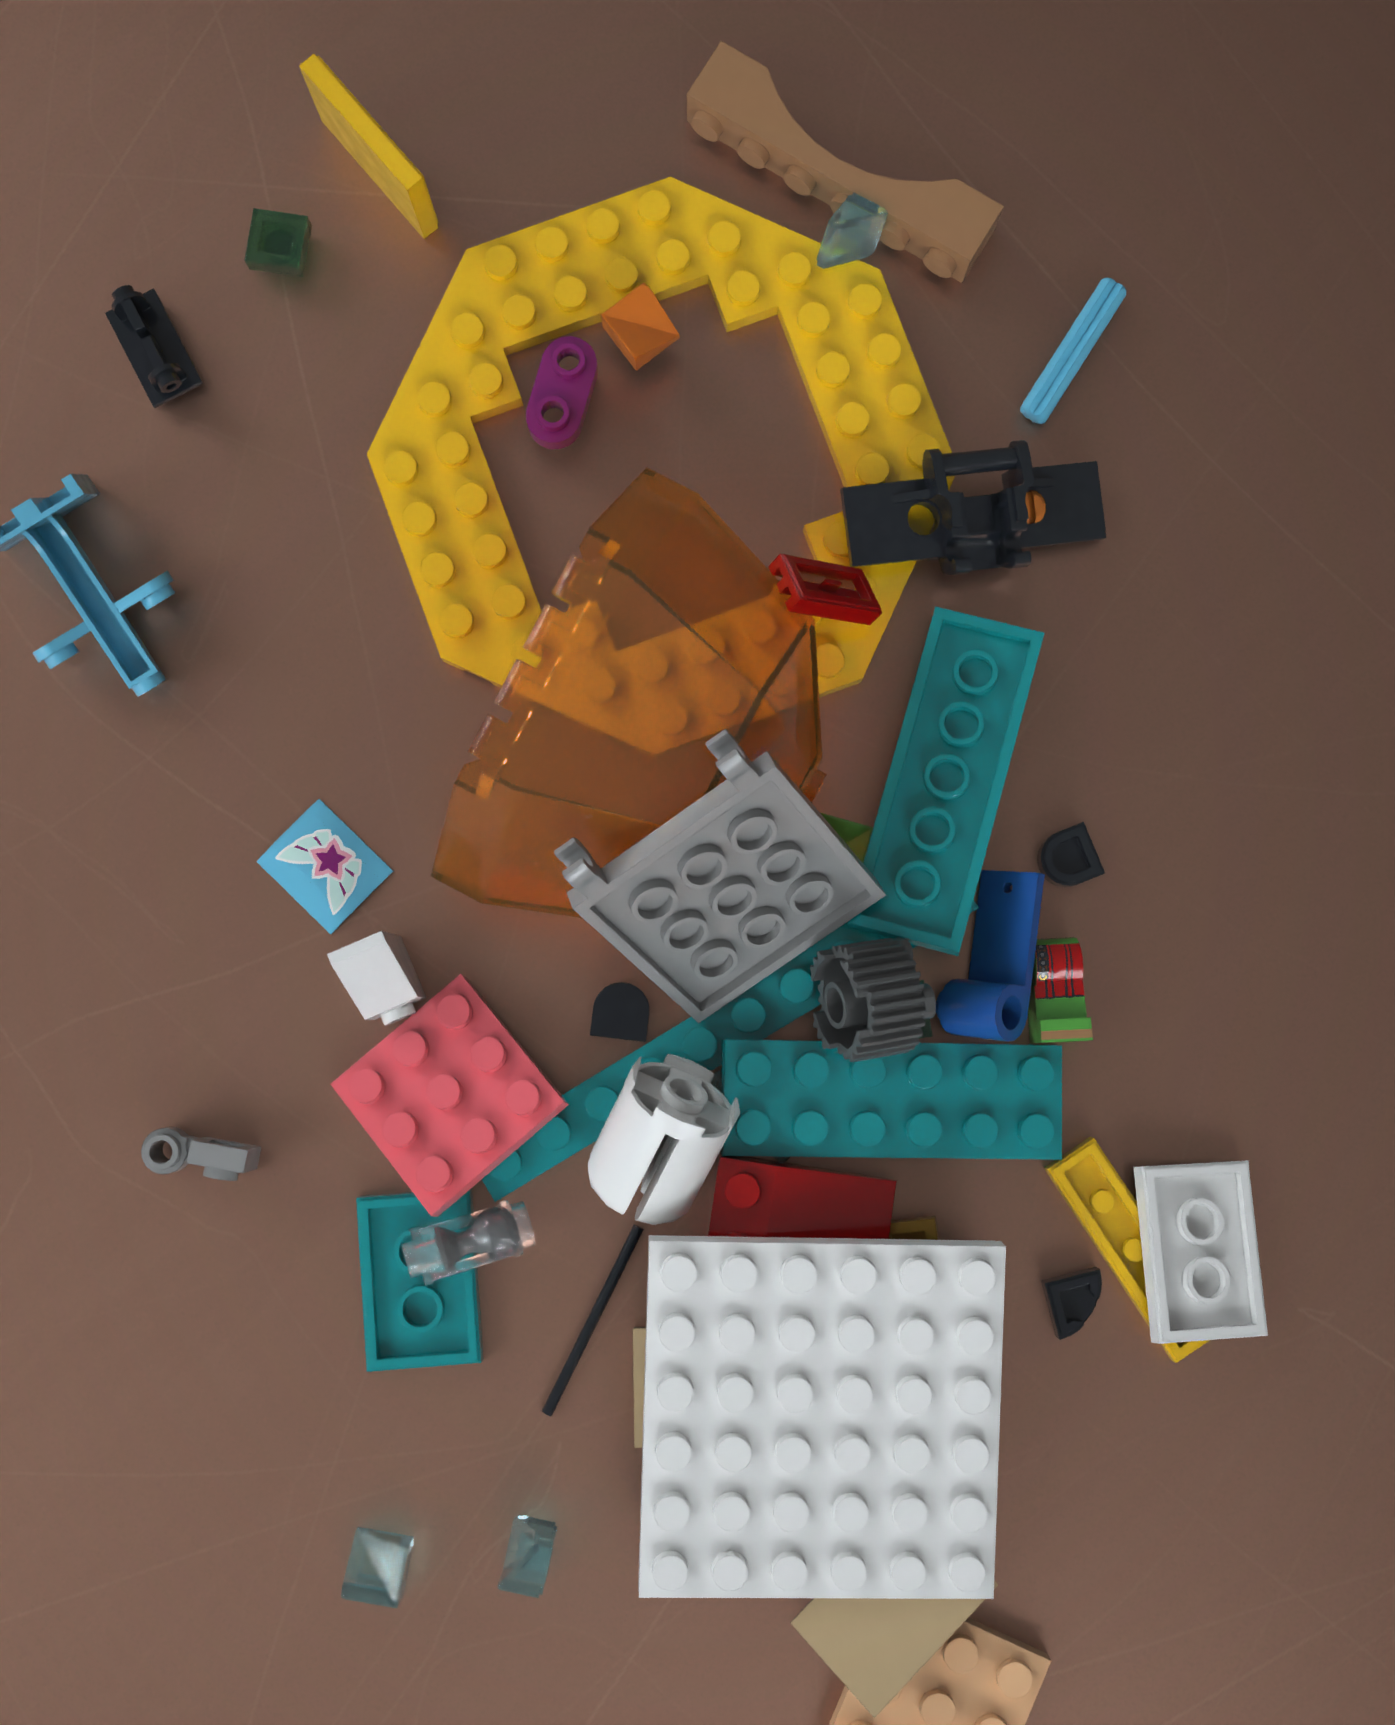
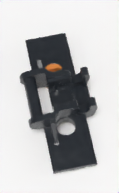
(976, 531)

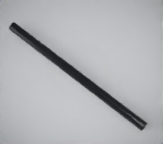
(592, 1320)

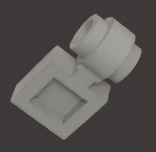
(219, 1157)

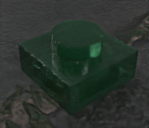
(278, 242)

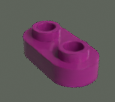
(562, 390)

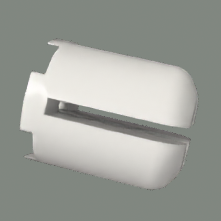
(661, 1129)

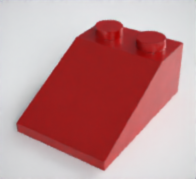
(798, 1201)

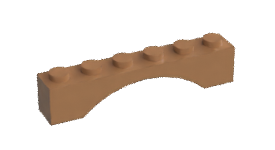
(934, 220)

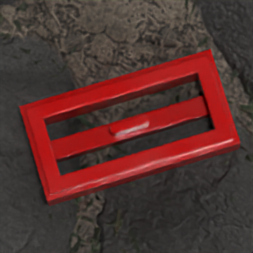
(825, 589)

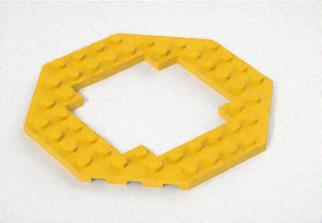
(561, 281)

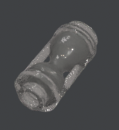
(494, 1234)

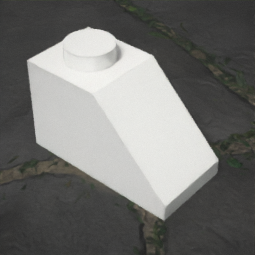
(379, 977)

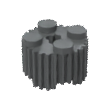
(870, 999)

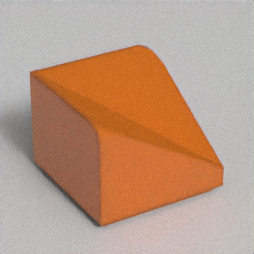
(639, 326)

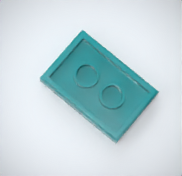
(402, 1317)

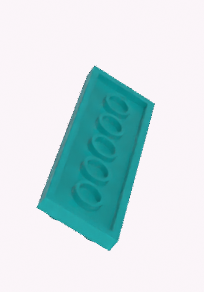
(947, 778)
(903, 1105)

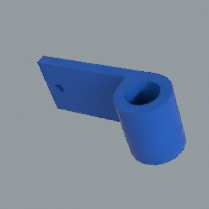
(998, 988)

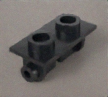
(152, 345)

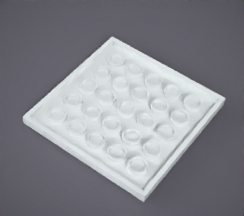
(821, 1418)

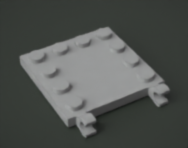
(723, 885)

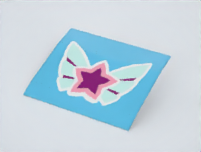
(324, 866)

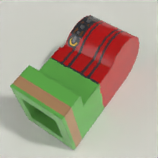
(1058, 994)

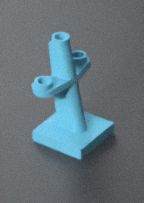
(44, 526)

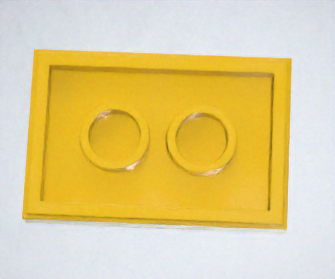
(370, 145)

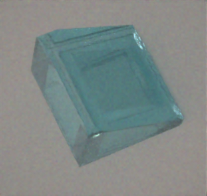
(852, 232)

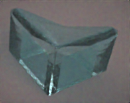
(528, 1556)
(377, 1567)

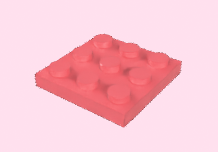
(449, 1095)

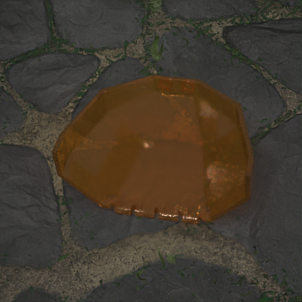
(608, 735)

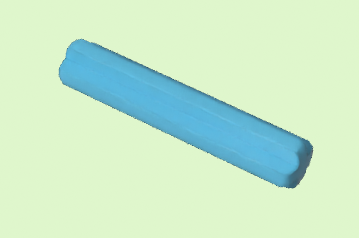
(1073, 350)

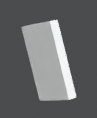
(1200, 1252)

